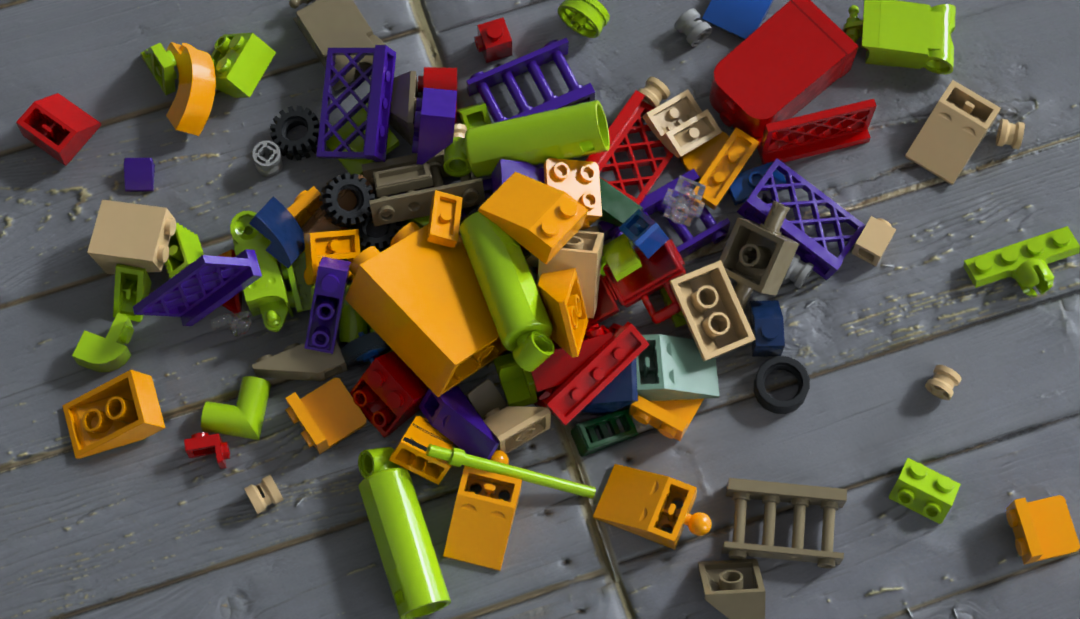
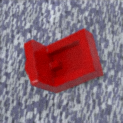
(205, 444)

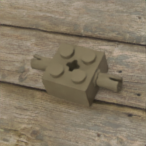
(758, 254)

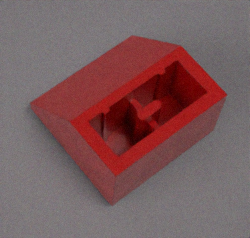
(57, 127)
(388, 393)

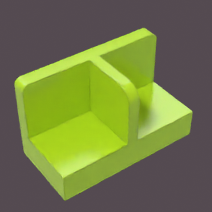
(515, 381)

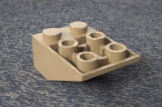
(952, 132)

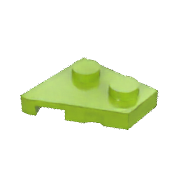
(161, 65)

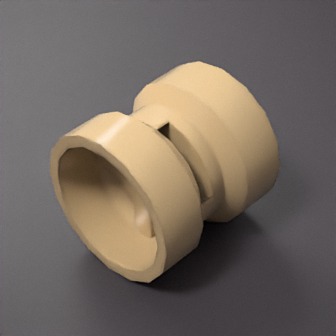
(270, 491)

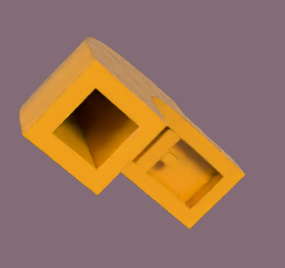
(195, 89)

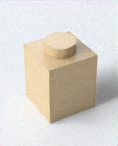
(874, 240)

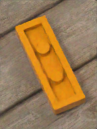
(727, 166)

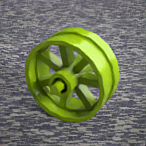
(584, 16)

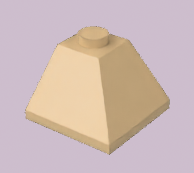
(517, 425)

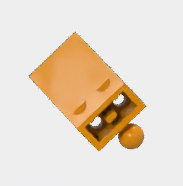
(645, 505)
(482, 520)

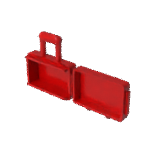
(652, 276)

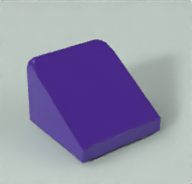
(139, 174)

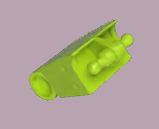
(905, 34)
(268, 293)

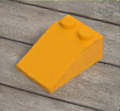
(535, 215)
(565, 308)
(114, 414)

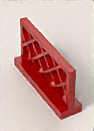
(816, 132)
(618, 133)
(595, 374)

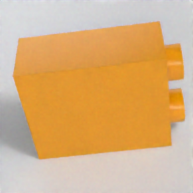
(426, 307)

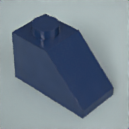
(767, 328)

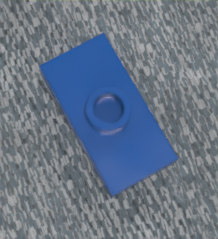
(748, 179)

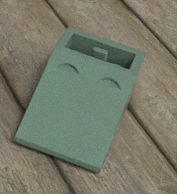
(675, 370)

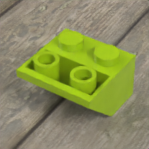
(240, 63)

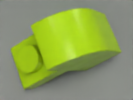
(105, 353)

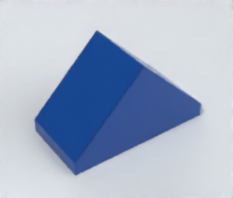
(644, 233)

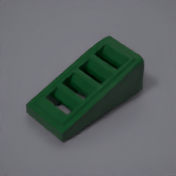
(587, 439)

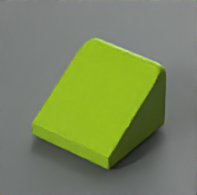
(474, 115)

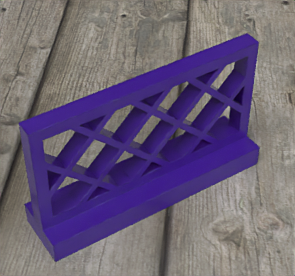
(378, 101)
(810, 249)
(201, 287)

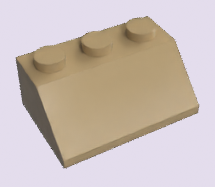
(712, 311)

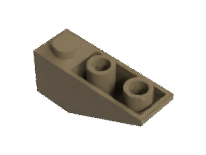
(301, 364)

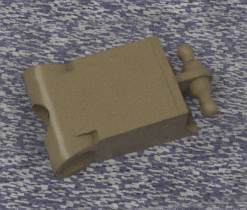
(336, 25)

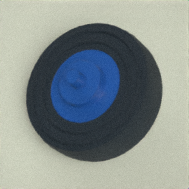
(364, 349)

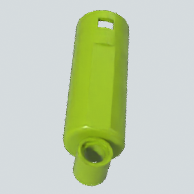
(531, 139)
(508, 291)
(401, 535)

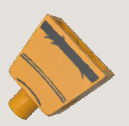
(412, 449)

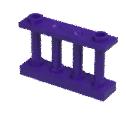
(553, 50)
(653, 203)

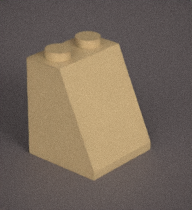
(131, 236)
(585, 255)

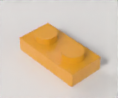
(444, 219)

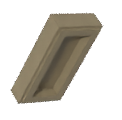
(402, 179)

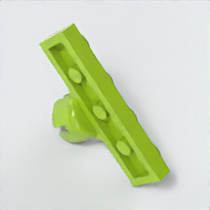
(1024, 261)

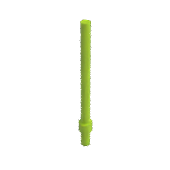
(458, 457)

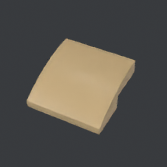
(682, 124)

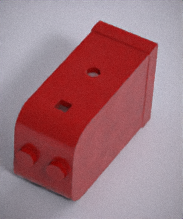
(780, 68)

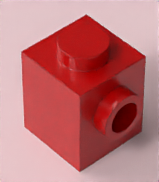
(494, 40)

